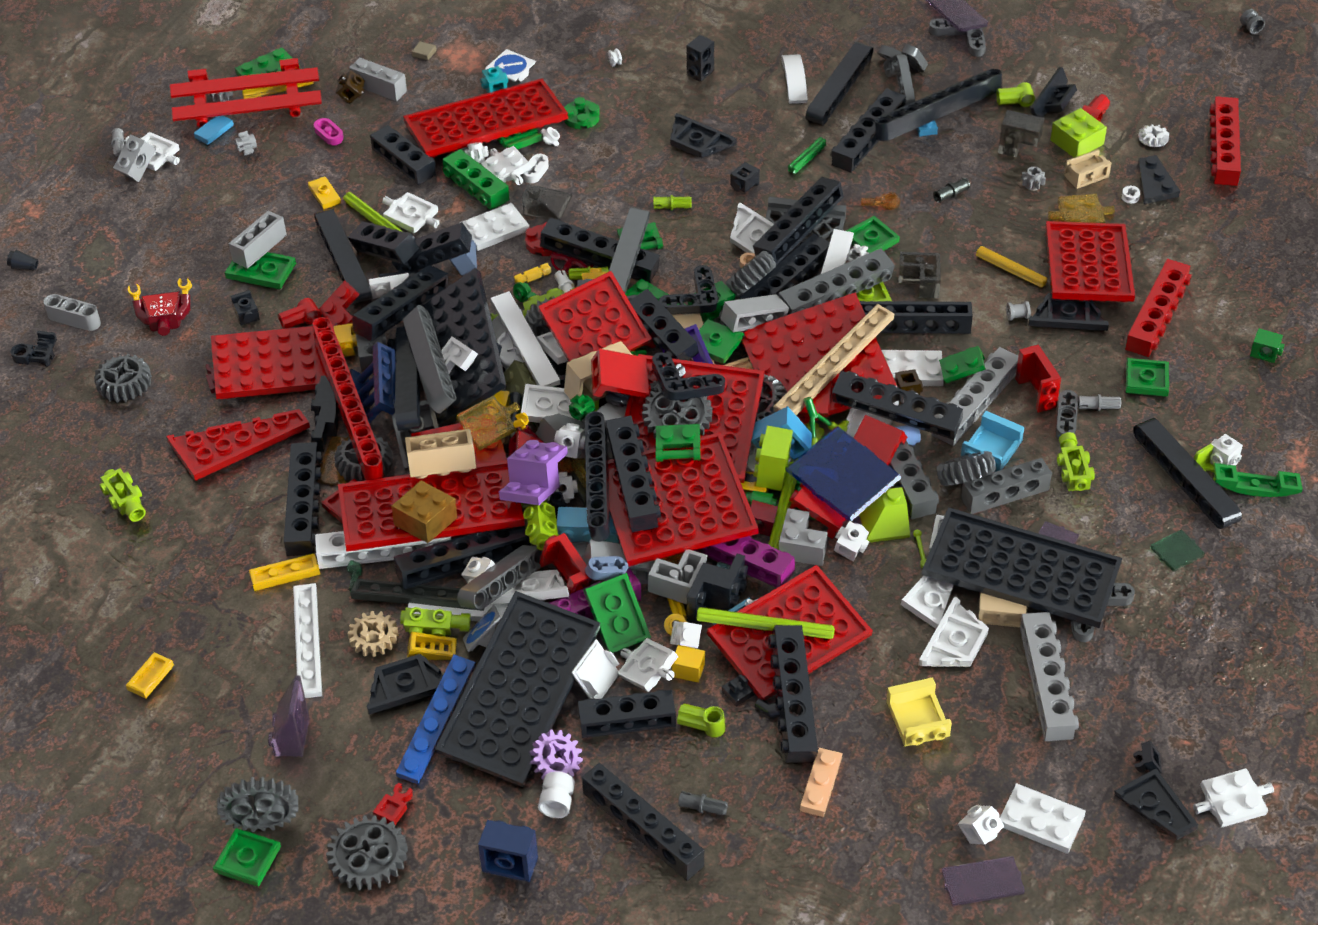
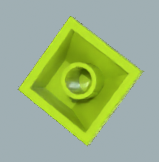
(887, 517)

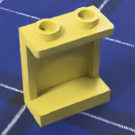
(917, 712)

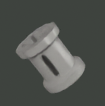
(1018, 310)

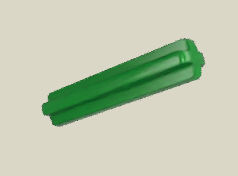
(807, 155)

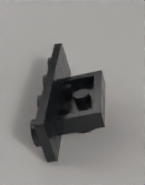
(1054, 95)

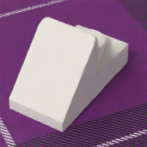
(382, 285)

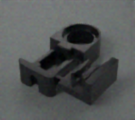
(39, 353)

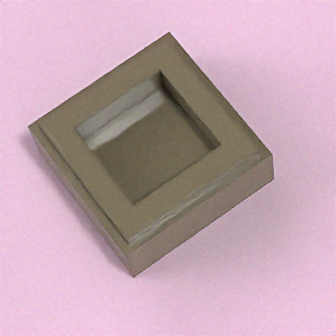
(424, 50)

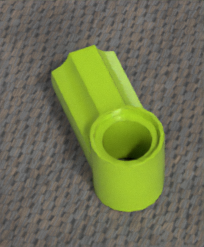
(1021, 94)
(709, 719)

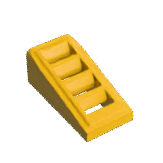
(427, 639)

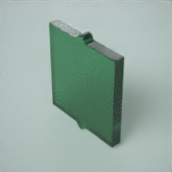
(1177, 550)

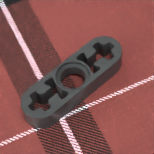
(1070, 409)

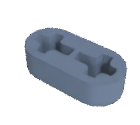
(606, 567)

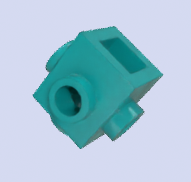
(493, 79)

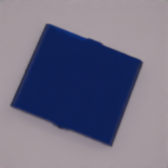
(843, 473)

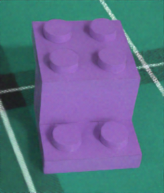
(533, 472)

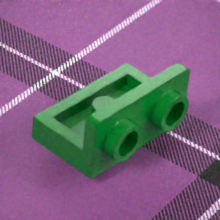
(962, 364)

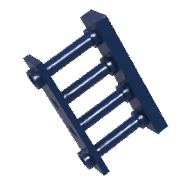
(382, 382)

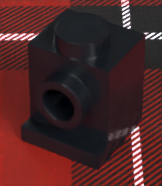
(741, 180)
(244, 307)

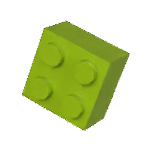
(1078, 133)
(773, 457)

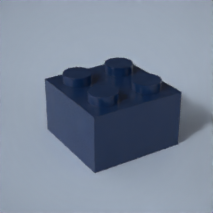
(508, 850)

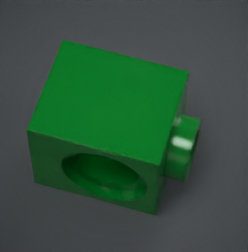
(1267, 345)

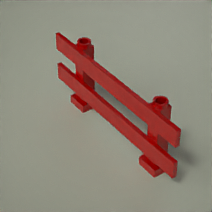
(200, 85)

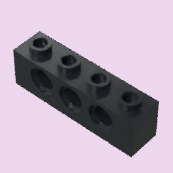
(403, 154)
(383, 242)
(438, 248)
(660, 317)
(627, 713)

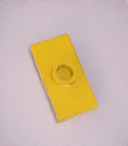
(324, 192)
(149, 675)

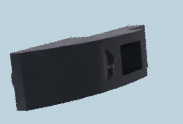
(325, 413)

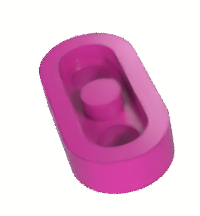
(328, 131)

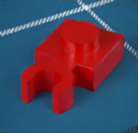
(393, 806)

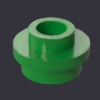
(520, 291)

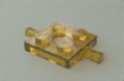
(1081, 209)
(488, 421)

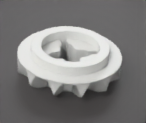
(1146, 136)

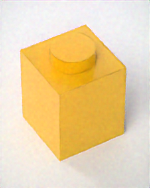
(689, 663)

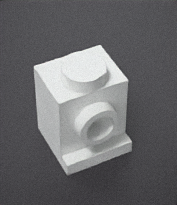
(685, 634)

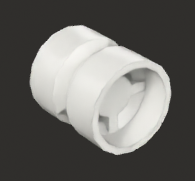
(556, 794)

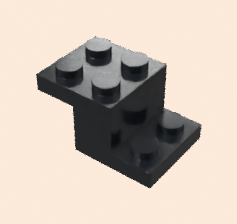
(717, 587)

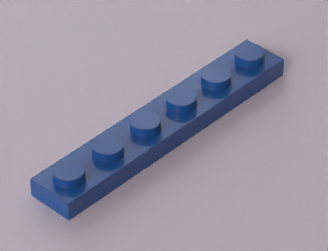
(435, 719)

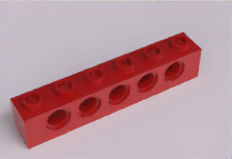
(1226, 141)
(1158, 308)

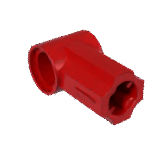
(1097, 106)
(304, 312)

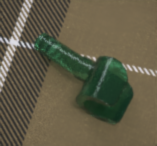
(356, 570)

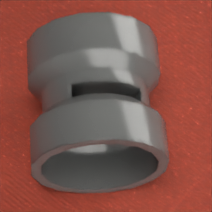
(1252, 21)

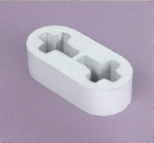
(536, 171)

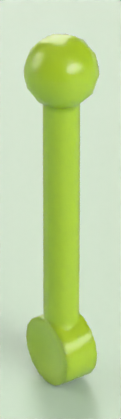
(917, 534)

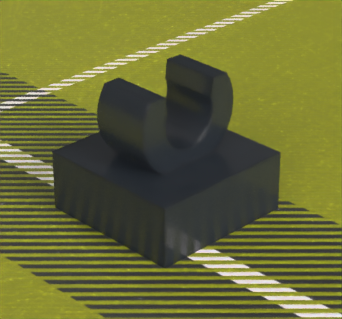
(738, 690)
(1149, 756)

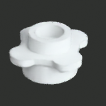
(550, 136)

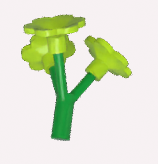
(813, 427)

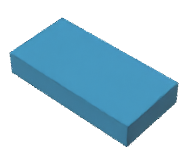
(213, 129)

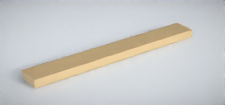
(836, 359)

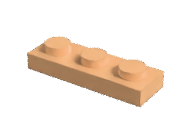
(821, 782)

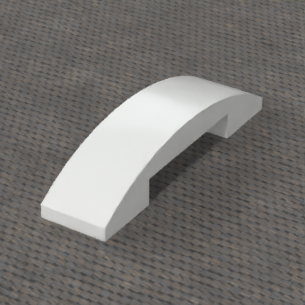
(795, 78)

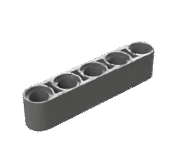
(500, 577)

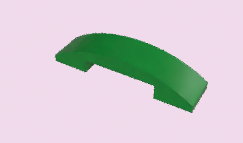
(1257, 485)

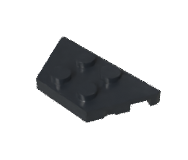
(698, 137)
(1068, 314)
(403, 682)

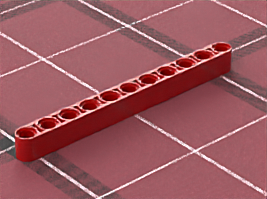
(348, 399)

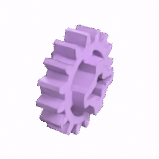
(555, 744)

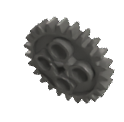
(675, 411)
(257, 804)
(367, 852)

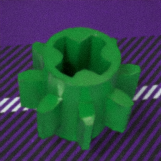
(581, 406)

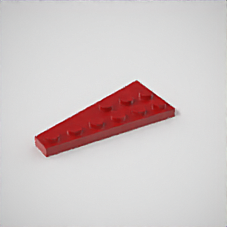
(228, 443)

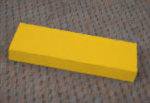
(284, 572)

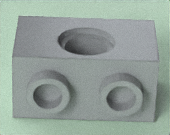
(134, 158)

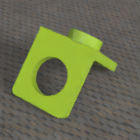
(1203, 458)

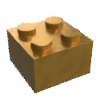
(424, 511)

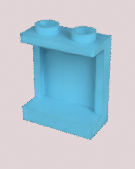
(996, 436)

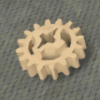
(373, 633)

